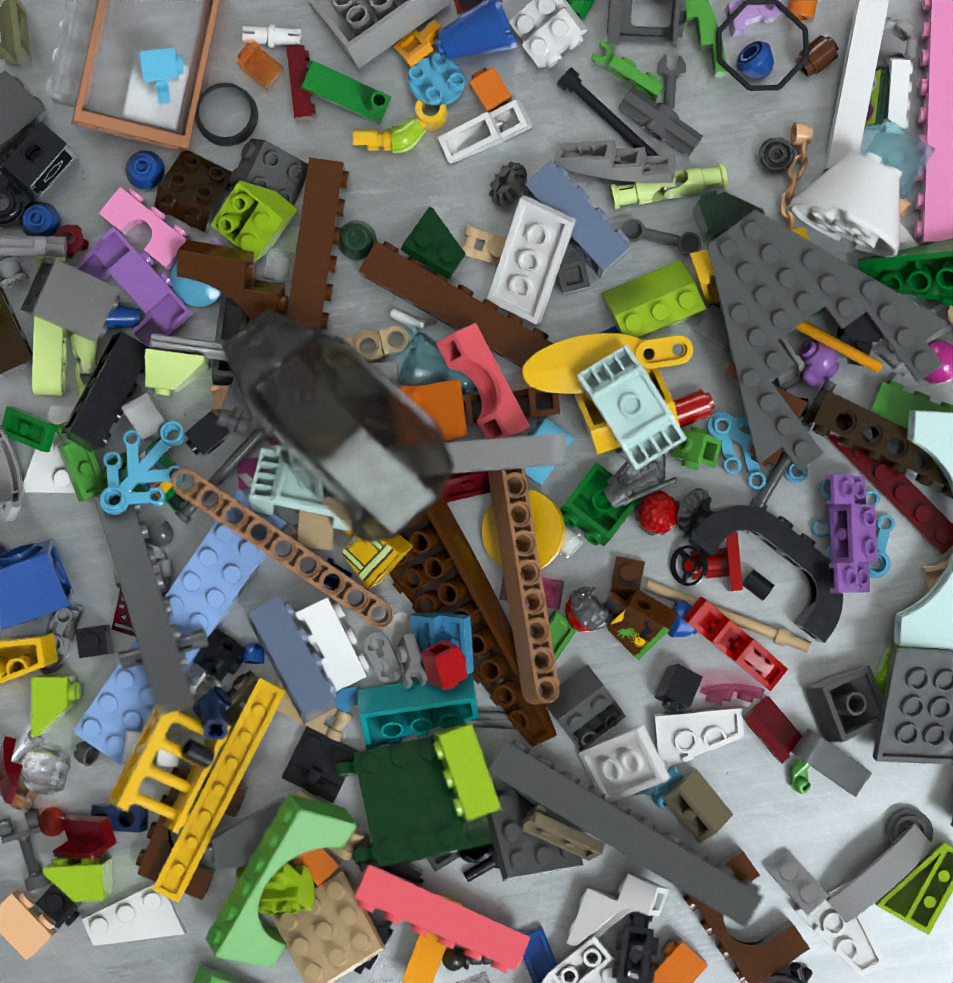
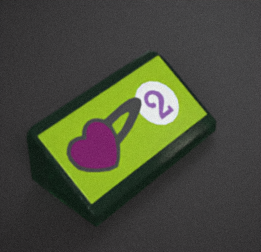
(877, 101)

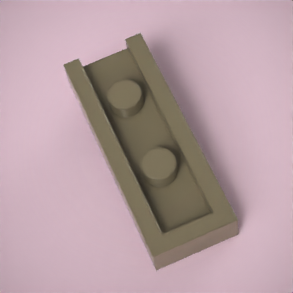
(561, 835)

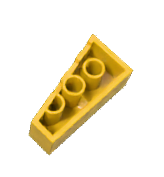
(26, 654)

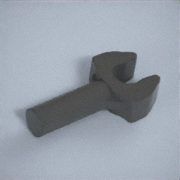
(670, 78)

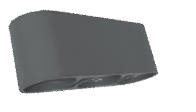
(831, 762)

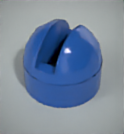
(253, 654)

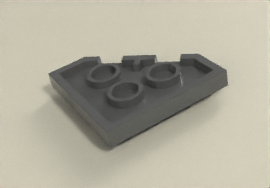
(520, 852)

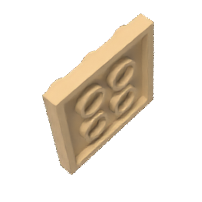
(332, 935)

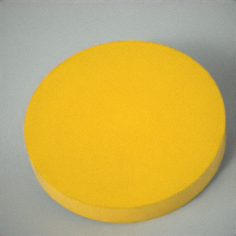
(548, 528)

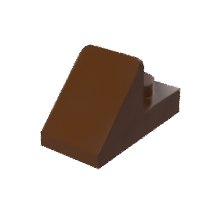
(626, 577)

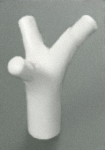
(410, 321)

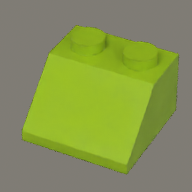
(52, 700)

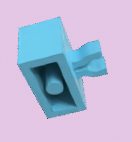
(161, 68)

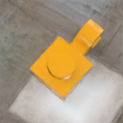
(418, 44)

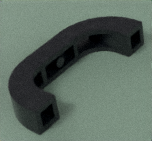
(823, 607)

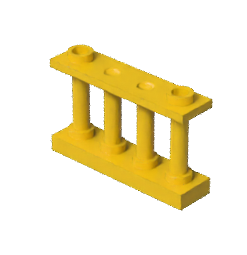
(141, 765)

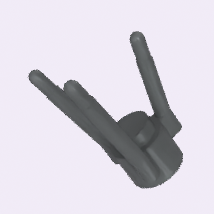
(620, 491)

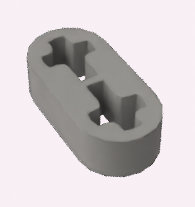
(375, 660)

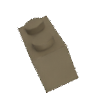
(697, 806)

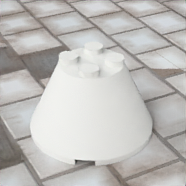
(855, 202)

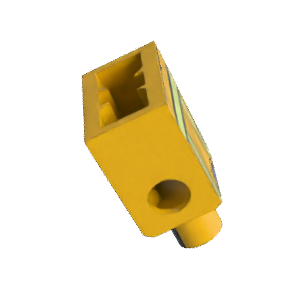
(374, 559)

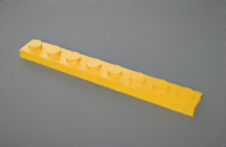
(219, 790)

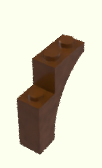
(232, 274)

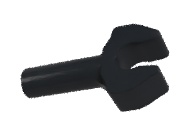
(482, 867)

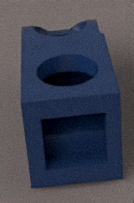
(132, 820)

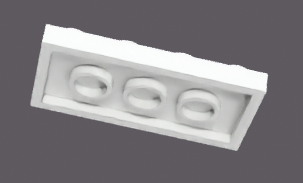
(531, 259)

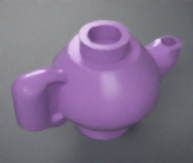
(819, 362)

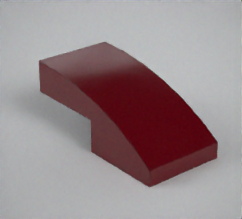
(9, 770)

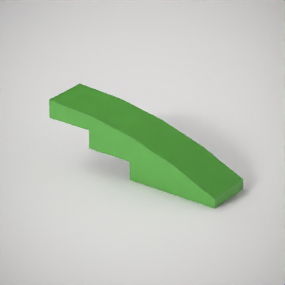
(701, 14)

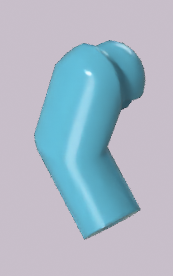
(663, 788)

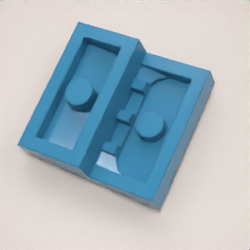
(435, 627)

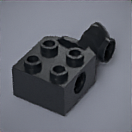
(26, 179)

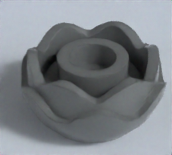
(782, 148)

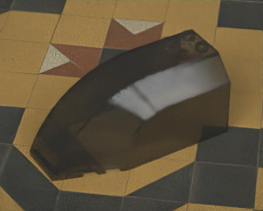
(340, 425)

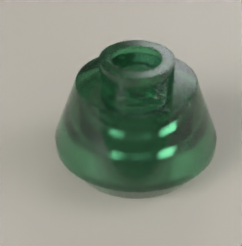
(350, 246)

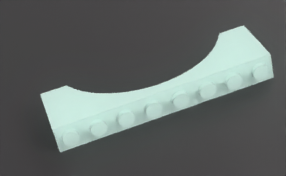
(931, 618)

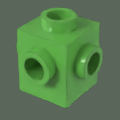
(692, 451)

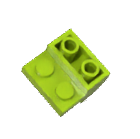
(286, 891)

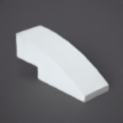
(485, 131)

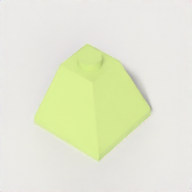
(172, 371)

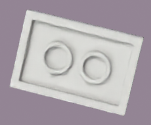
(624, 764)

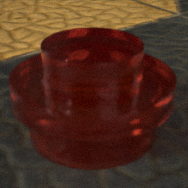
(50, 821)

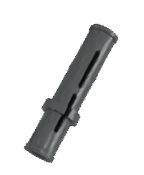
(188, 642)

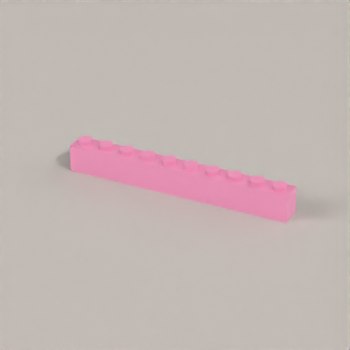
(936, 117)

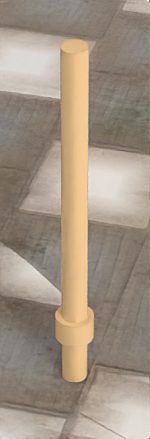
(780, 636)

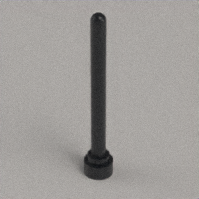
(571, 82)

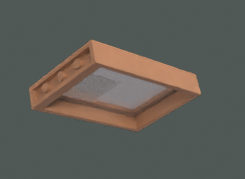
(111, 82)

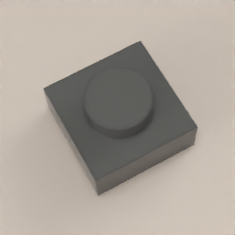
(573, 276)

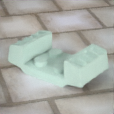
(631, 407)
(277, 485)

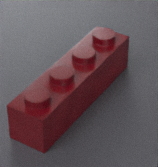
(301, 99)

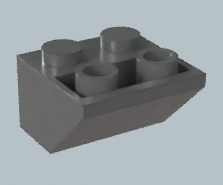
(585, 708)

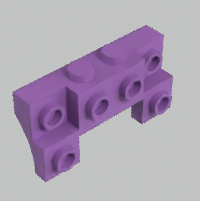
(133, 271)
(851, 533)

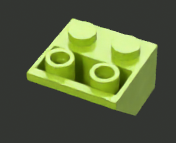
(253, 218)
(82, 878)

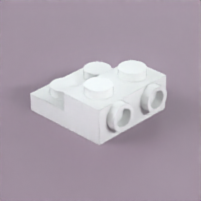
(548, 30)

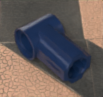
(212, 712)

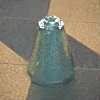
(427, 366)

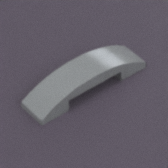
(882, 874)

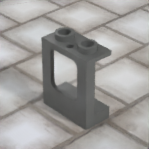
(620, 25)

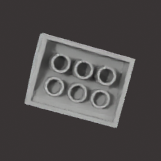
(373, 26)

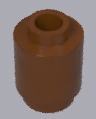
(821, 54)

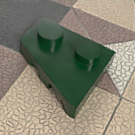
(434, 245)

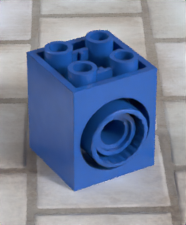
(32, 583)

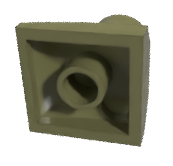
(14, 33)

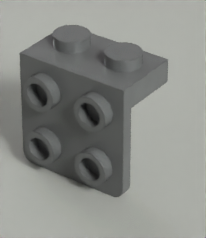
(270, 168)

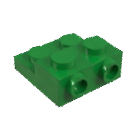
(592, 510)

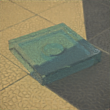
(902, 151)

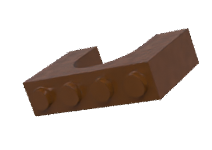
(161, 843)
(757, 958)

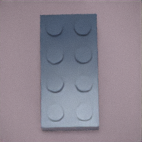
(591, 234)
(291, 659)

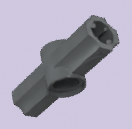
(660, 121)

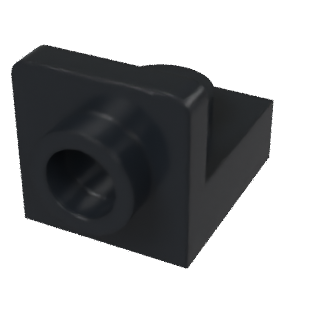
(59, 906)

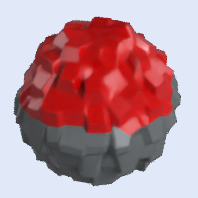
(657, 513)
(585, 611)

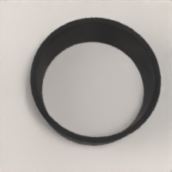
(235, 139)

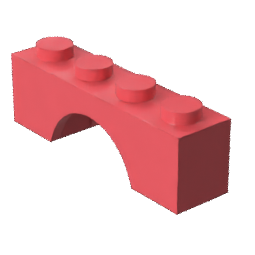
(470, 354)

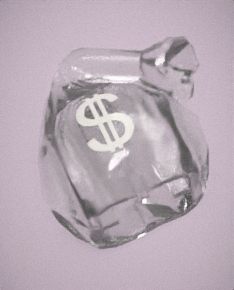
(44, 765)

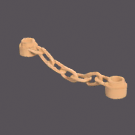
(800, 136)

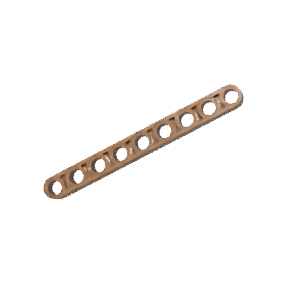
(292, 558)
(530, 587)

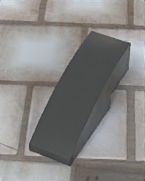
(230, 321)

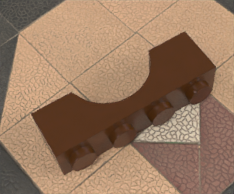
(533, 403)

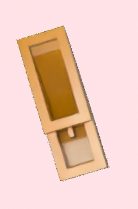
(425, 957)

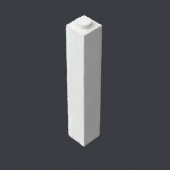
(856, 79)

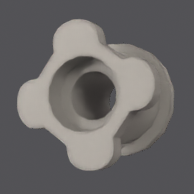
(11, 271)

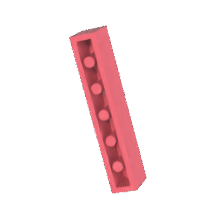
(440, 917)

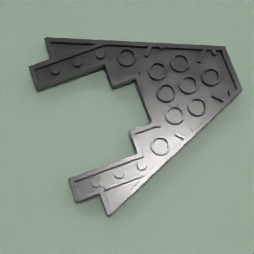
(772, 284)

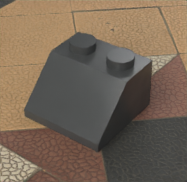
(846, 704)

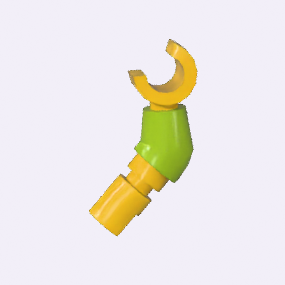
(404, 136)

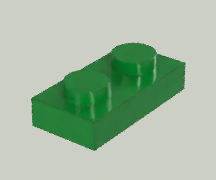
(29, 429)

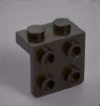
(192, 190)

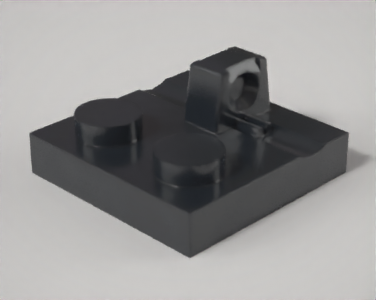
(314, 764)

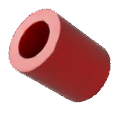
(693, 407)

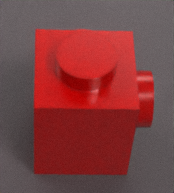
(444, 664)

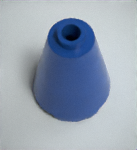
(477, 32)

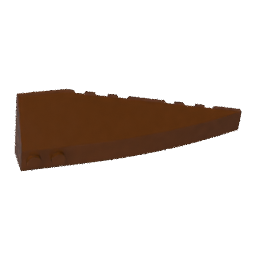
(446, 577)

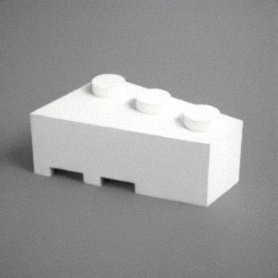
(334, 642)

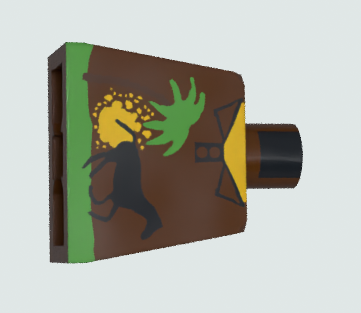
(638, 621)

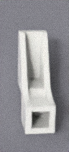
(602, 911)

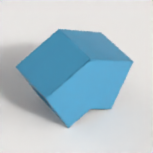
(347, 698)

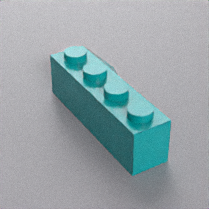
(397, 712)

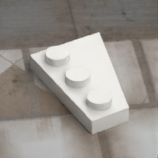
(47, 469)
(693, 732)
(134, 918)
(850, 940)

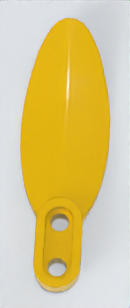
(557, 366)

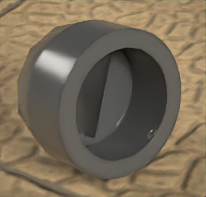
(162, 534)
(86, 753)

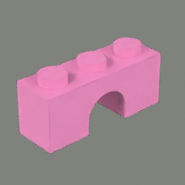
(126, 211)

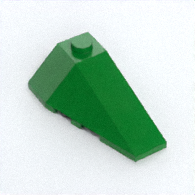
(916, 271)

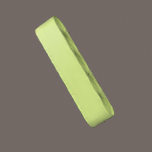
(49, 352)

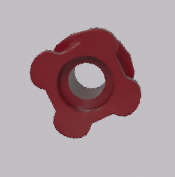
(78, 242)

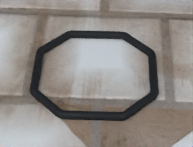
(730, 70)

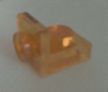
(259, 65)

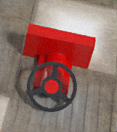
(723, 563)

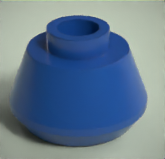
(756, 60)
(152, 170)
(40, 220)
(680, 628)

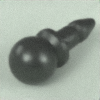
(455, 959)

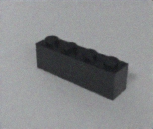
(106, 392)

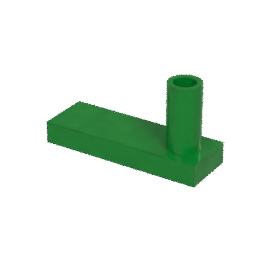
(345, 92)

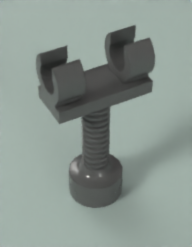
(36, 878)

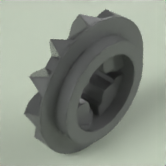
(517, 177)
(692, 507)
(897, 824)

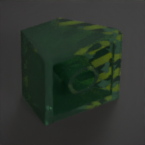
(720, 212)

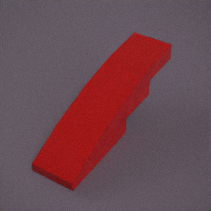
(735, 643)

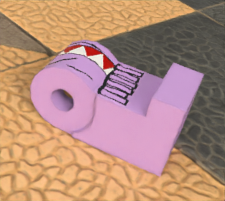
(751, 14)

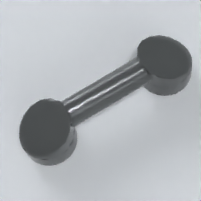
(686, 243)

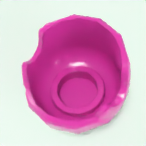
(944, 352)

